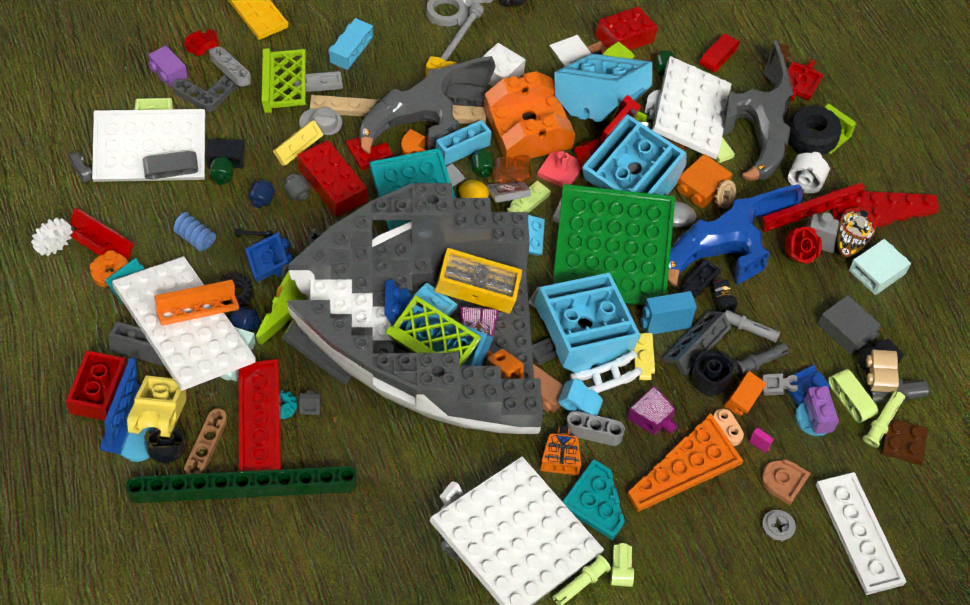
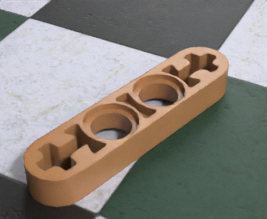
(209, 445)

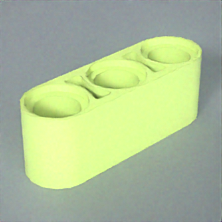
(853, 395)

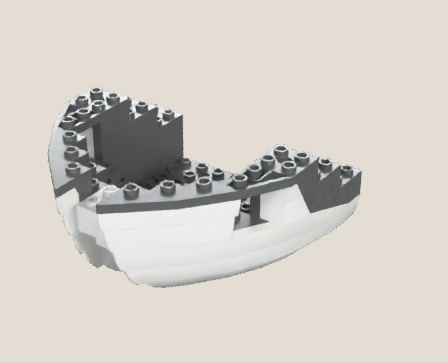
(346, 305)

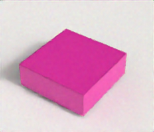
(761, 440)

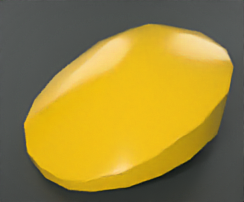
(473, 189)

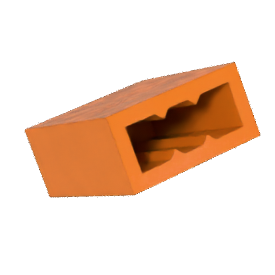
(701, 180)

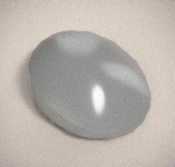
(683, 215)

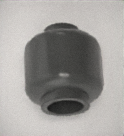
(297, 187)

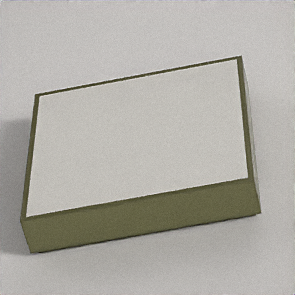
(568, 50)

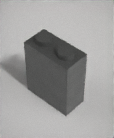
(849, 325)

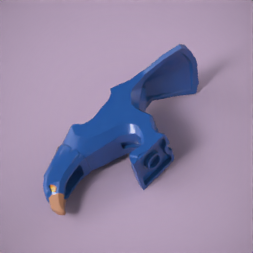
(732, 234)

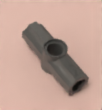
(910, 389)

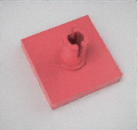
(560, 169)

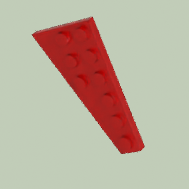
(891, 207)

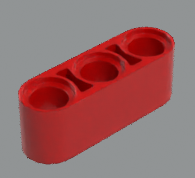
(719, 53)

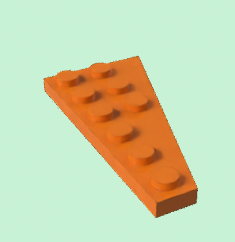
(694, 460)

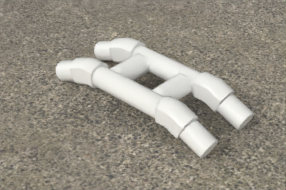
(613, 366)

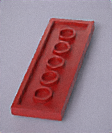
(260, 416)

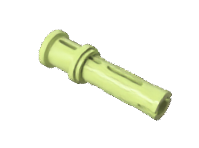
(880, 426)
(588, 575)

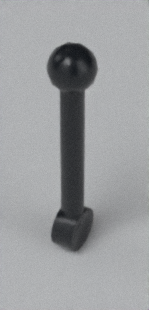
(238, 233)

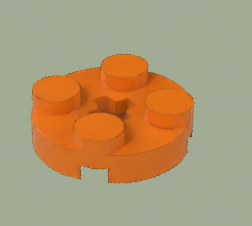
(102, 263)

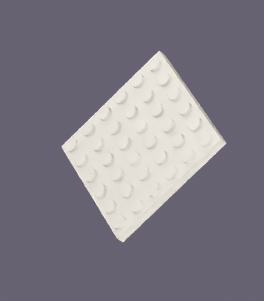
(516, 535)

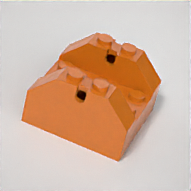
(534, 138)

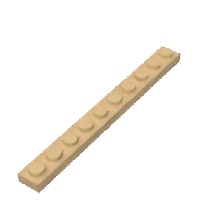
(361, 107)

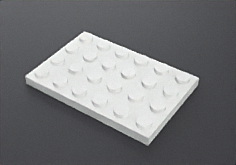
(692, 107)
(128, 136)

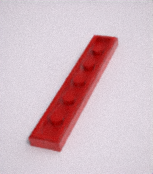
(812, 207)

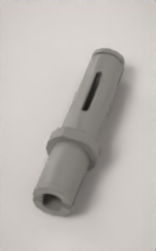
(752, 326)

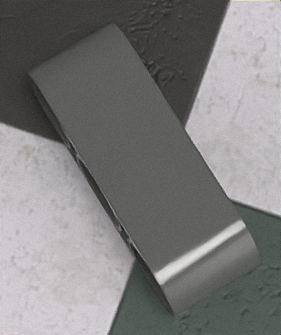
(466, 95)
(170, 165)

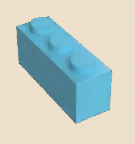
(351, 43)
(464, 142)

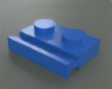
(807, 379)

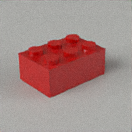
(628, 27)
(95, 385)

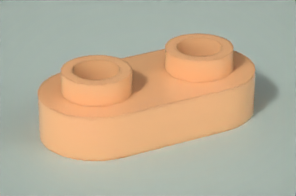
(729, 425)

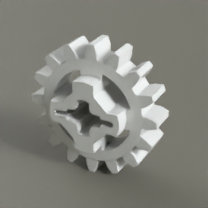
(51, 236)

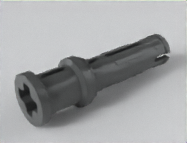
(754, 362)

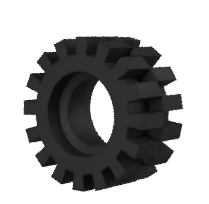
(242, 283)

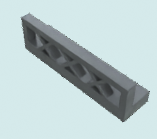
(706, 339)

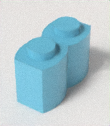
(579, 398)

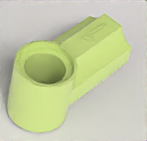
(622, 572)

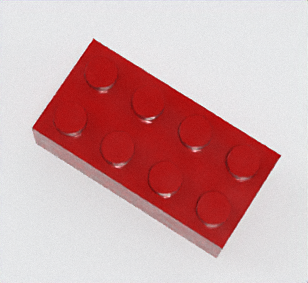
(332, 178)

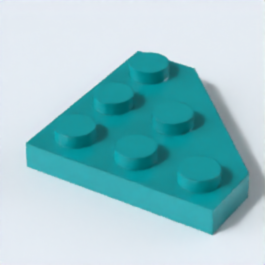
(596, 500)

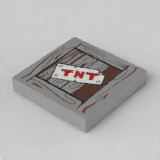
(508, 191)

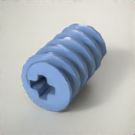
(194, 232)

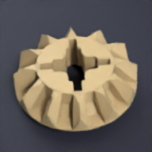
(725, 194)

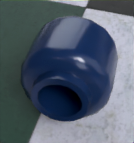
(261, 193)
(245, 319)

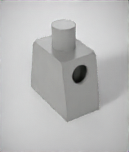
(826, 229)

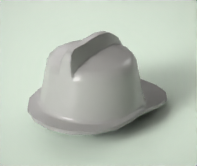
(325, 117)

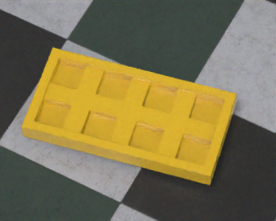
(260, 16)

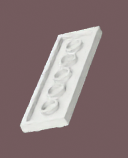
(860, 533)

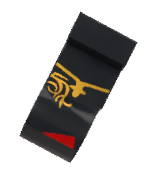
(722, 296)

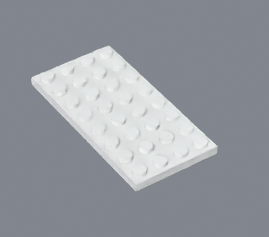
(191, 348)

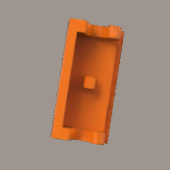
(745, 394)

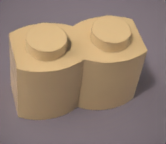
(883, 371)

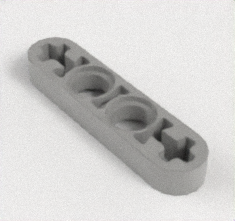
(230, 66)

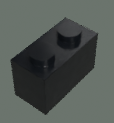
(231, 149)

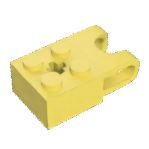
(156, 405)

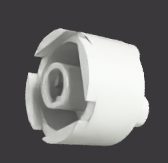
(809, 171)

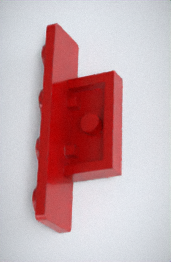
(98, 236)

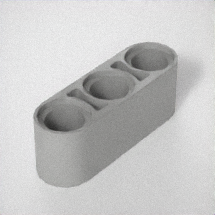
(604, 426)

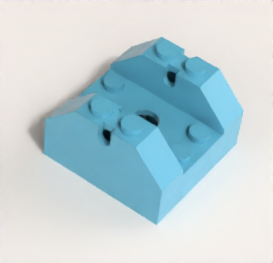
(599, 83)
(635, 143)
(597, 300)

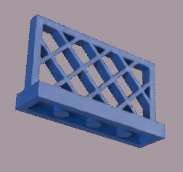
(116, 420)

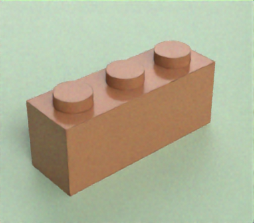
(550, 390)

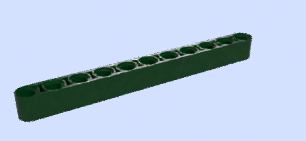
(233, 479)

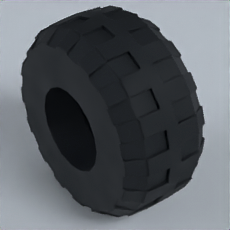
(816, 118)

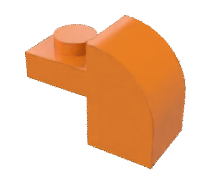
(412, 143)

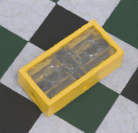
(478, 280)

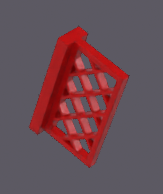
(627, 106)

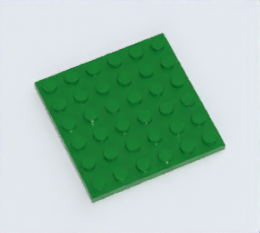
(618, 236)

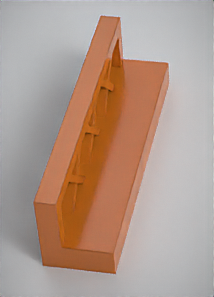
(194, 299)

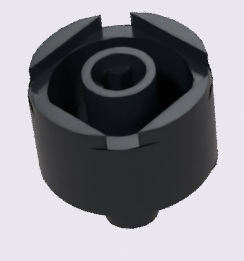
(712, 372)

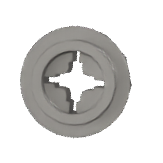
(784, 519)

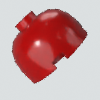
(802, 245)

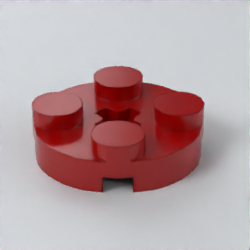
(200, 42)

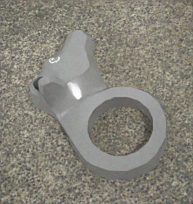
(457, 19)

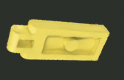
(645, 356)

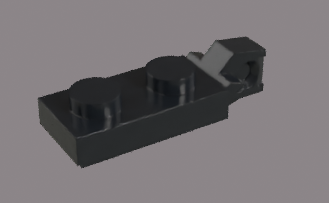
(701, 278)

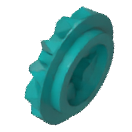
(289, 406)

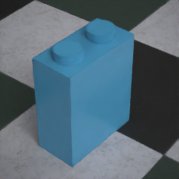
(668, 313)

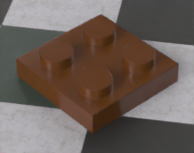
(905, 441)

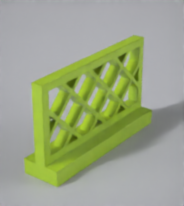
(270, 79)
(415, 346)

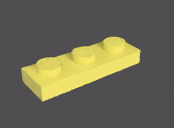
(297, 142)

